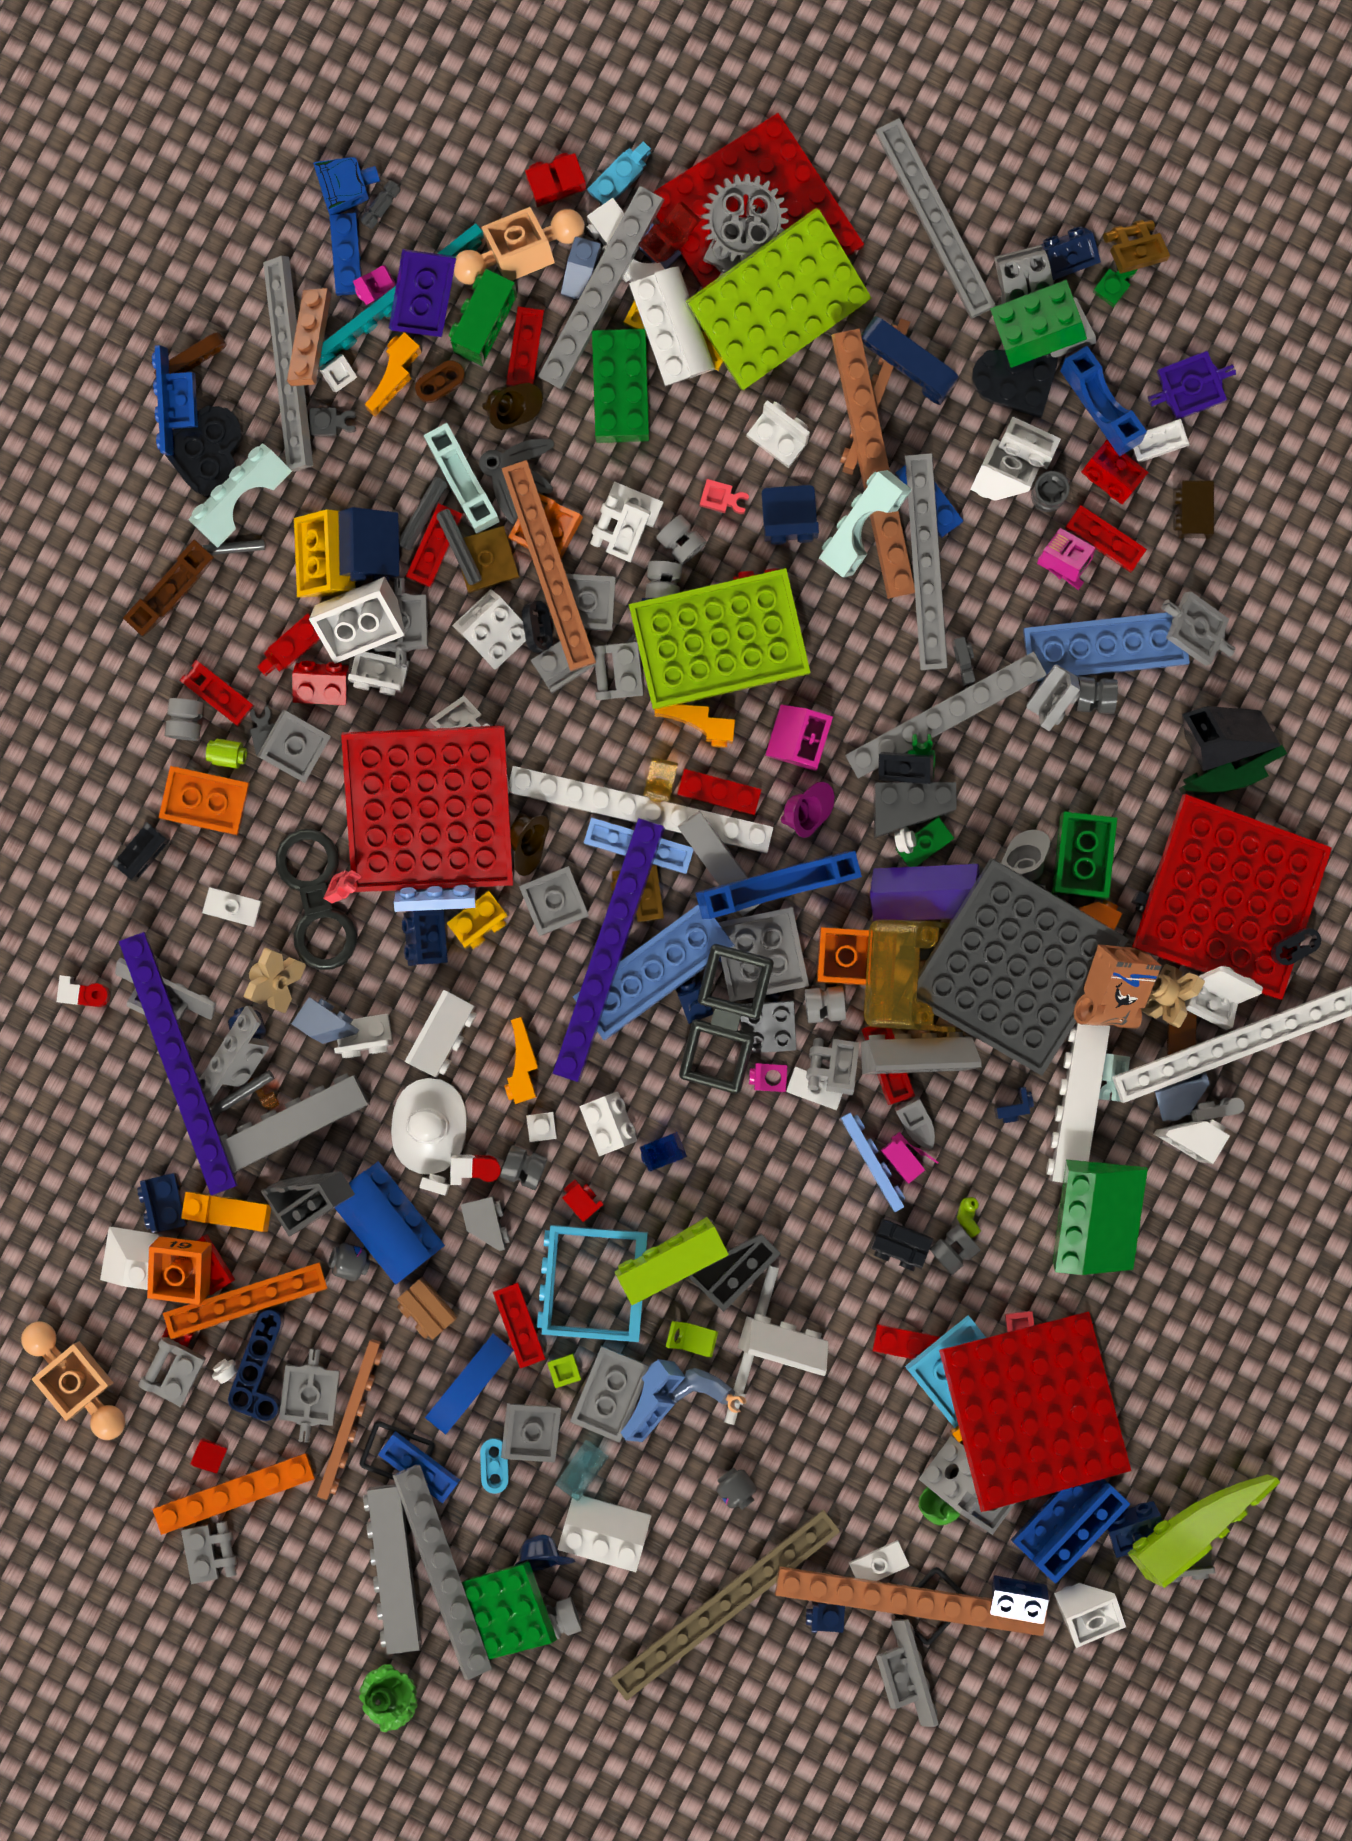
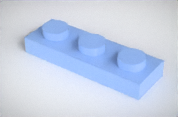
(435, 898)

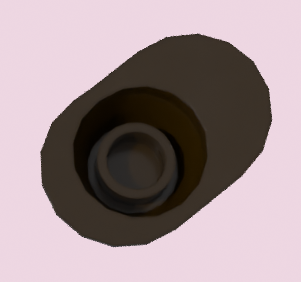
(513, 405)
(528, 842)

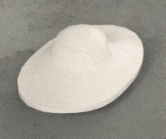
(428, 1125)

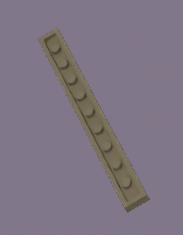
(723, 1605)

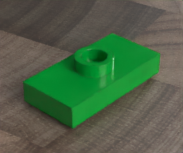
(928, 842)

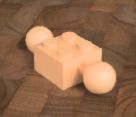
(518, 245)
(72, 1380)

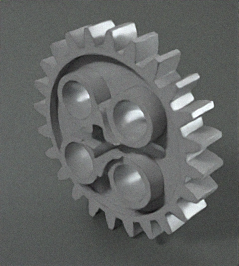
(720, 216)

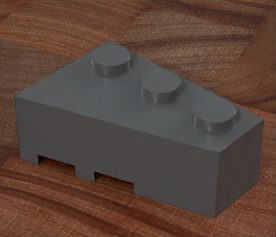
(910, 804)
(306, 1198)
(736, 1272)

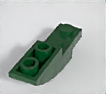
(1227, 779)

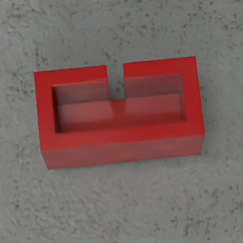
(556, 179)

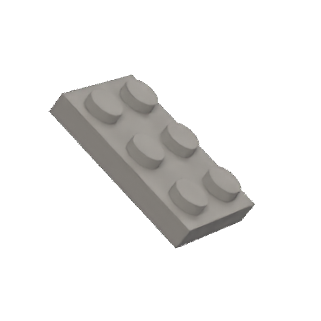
(610, 1394)

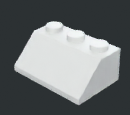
(358, 620)
(441, 1034)
(1198, 1139)
(784, 1344)
(604, 1532)

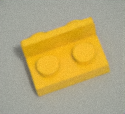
(476, 922)

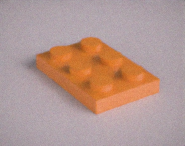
(204, 800)

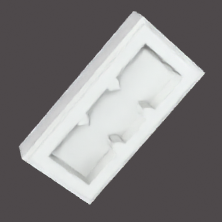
(1162, 441)
(637, 498)
(232, 907)
(799, 1086)
(880, 1562)

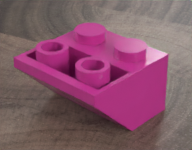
(799, 736)

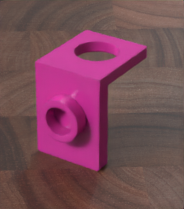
(757, 1077)

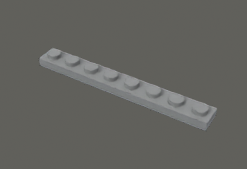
(935, 218)
(601, 287)
(283, 329)
(926, 562)
(948, 713)
(442, 1572)

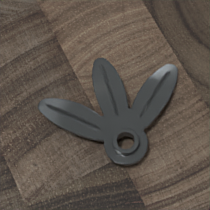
(518, 453)

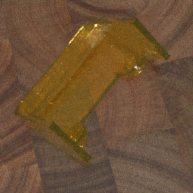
(894, 975)

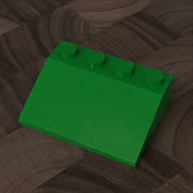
(1098, 1217)

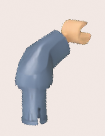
(704, 1382)

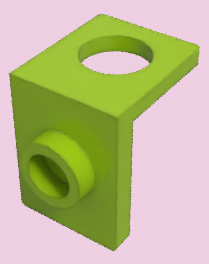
(692, 1338)

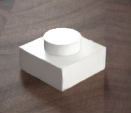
(338, 373)
(541, 1127)
(435, 1184)

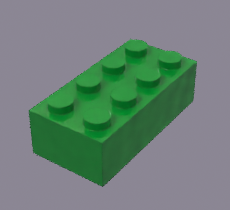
(620, 385)

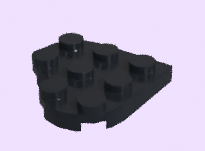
(1017, 388)
(205, 451)

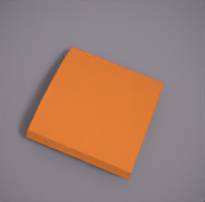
(562, 523)

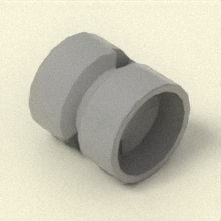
(674, 533)
(664, 570)
(184, 719)
(825, 1004)
(564, 1617)

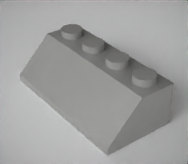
(919, 1054)

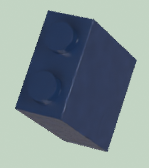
(368, 544)

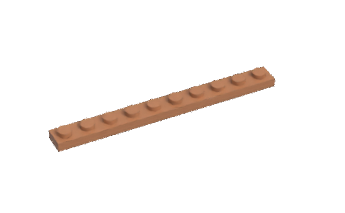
(872, 458)
(896, 1599)

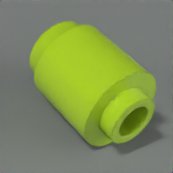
(226, 753)

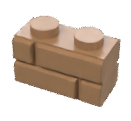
(426, 1309)

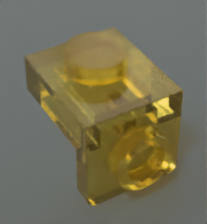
(660, 780)

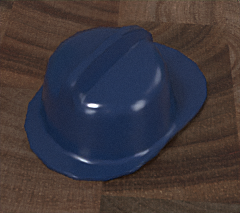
(542, 1553)

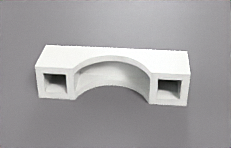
(603, 225)

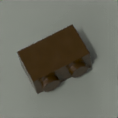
(1195, 509)

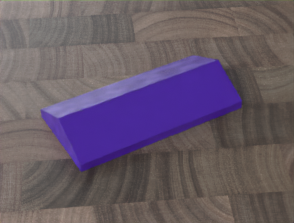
(921, 891)

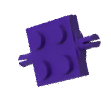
(1191, 385)

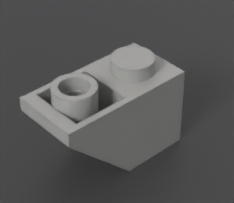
(483, 1221)

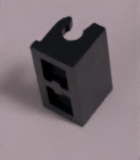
(141, 852)

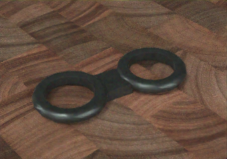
(312, 898)

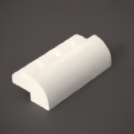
(671, 326)

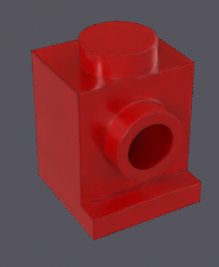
(581, 1200)

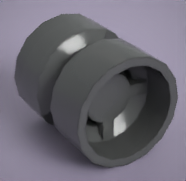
(1050, 491)
(1097, 695)
(523, 1167)
(947, 1256)

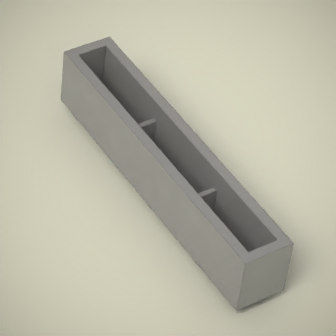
(295, 1122)
(394, 1570)

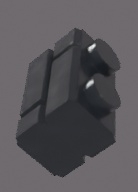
(901, 1244)

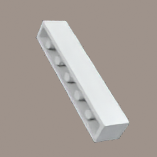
(1080, 1097)

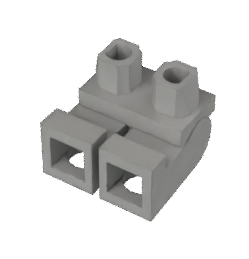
(1023, 272)

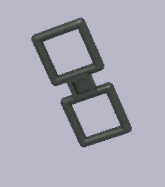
(726, 1018)

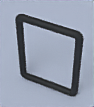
(391, 1428)
(935, 1570)

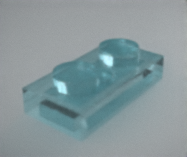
(582, 1470)

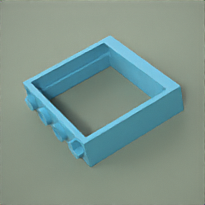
(547, 1290)

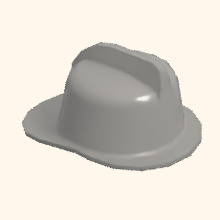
(1027, 853)

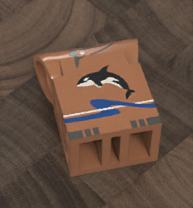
(1117, 987)

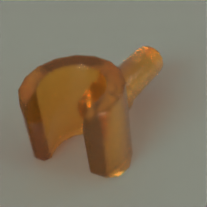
(269, 1100)

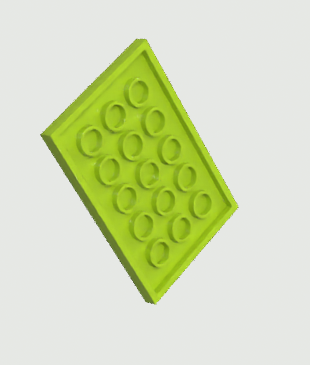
(779, 299)
(719, 639)

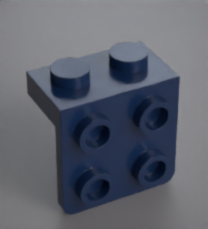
(789, 514)

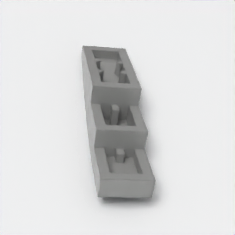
(713, 852)

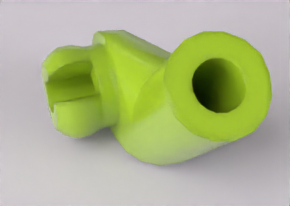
(966, 1215)

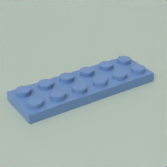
(1106, 645)
(659, 968)

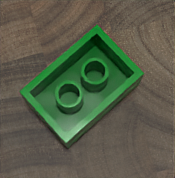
(483, 317)
(1038, 323)
(1084, 855)

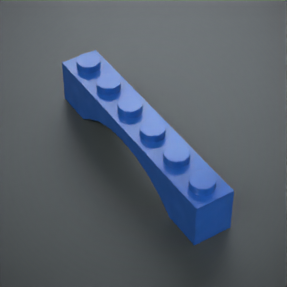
(778, 884)

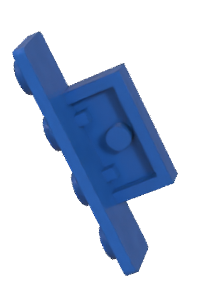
(175, 400)

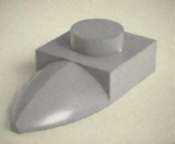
(917, 1122)

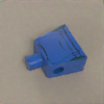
(344, 183)

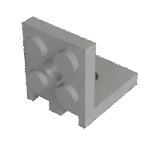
(960, 1490)

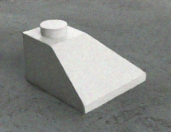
(1003, 474)
(127, 1257)
(1089, 1612)

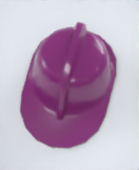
(809, 810)

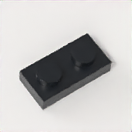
(906, 767)

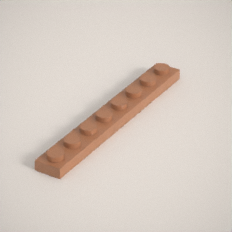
(548, 565)

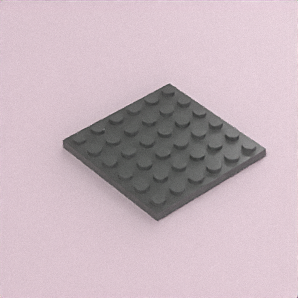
(1013, 966)

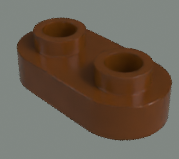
(438, 380)

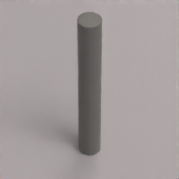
(235, 547)
(241, 1093)

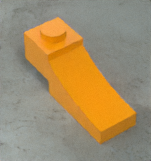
(401, 354)
(718, 730)
(520, 1084)
(226, 1211)

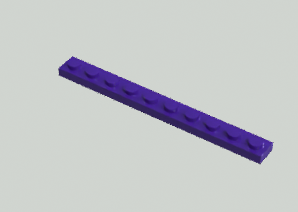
(608, 950)
(178, 1063)

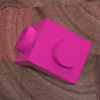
(374, 284)

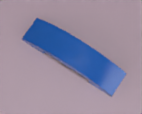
(469, 1383)

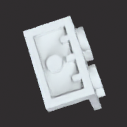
(779, 433)
(492, 629)
(373, 1035)

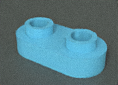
(493, 1465)

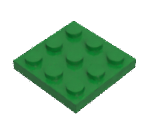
(509, 1610)

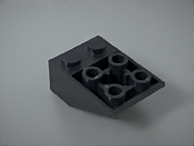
(1226, 734)

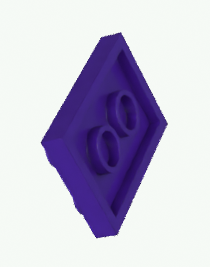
(422, 293)

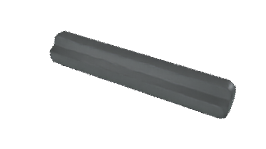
(422, 513)
(459, 547)

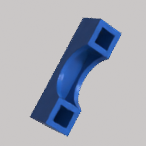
(1087, 380)

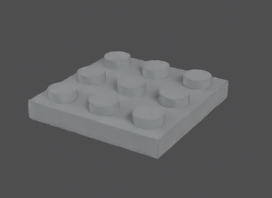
(767, 935)

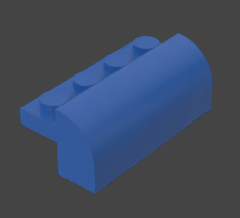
(388, 1223)
(1069, 1526)

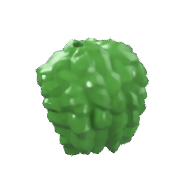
(392, 1693)

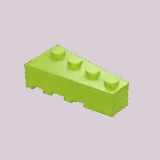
(671, 1261)

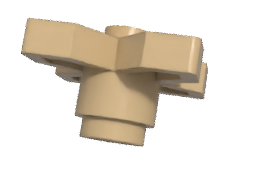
(271, 980)
(1170, 995)

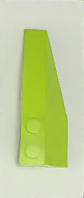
(1188, 1535)

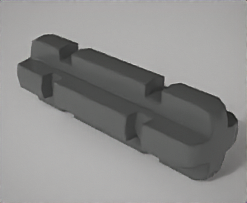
(380, 204)

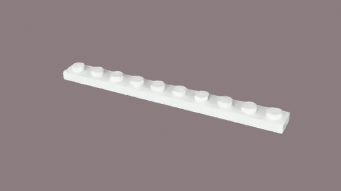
(632, 806)
(1234, 1045)

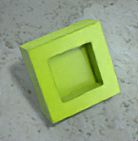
(564, 1370)

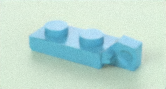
(620, 174)

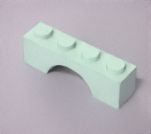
(461, 478)
(215, 516)
(845, 549)

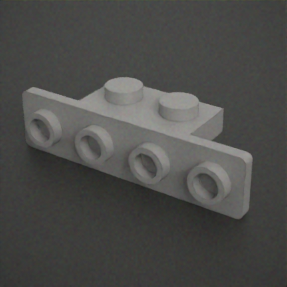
(179, 996)
(236, 1056)
(904, 1675)

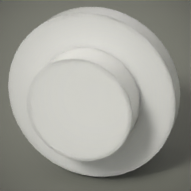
(905, 840)
(224, 1370)

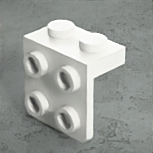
(1221, 996)

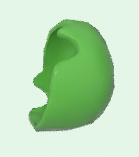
(936, 1509)

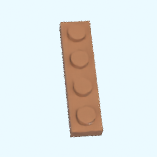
(309, 337)

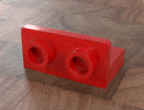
(1113, 473)

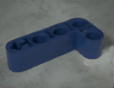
(910, 359)
(261, 1362)

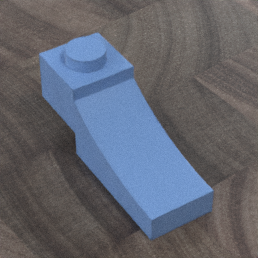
(655, 1399)

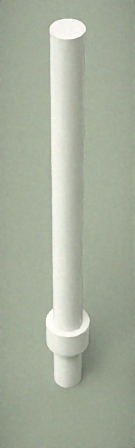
(747, 1359)

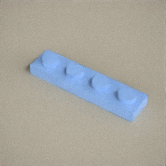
(617, 840)
(879, 1171)

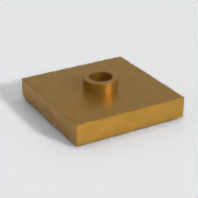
(492, 557)

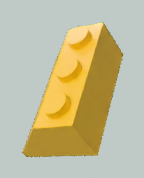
(318, 556)

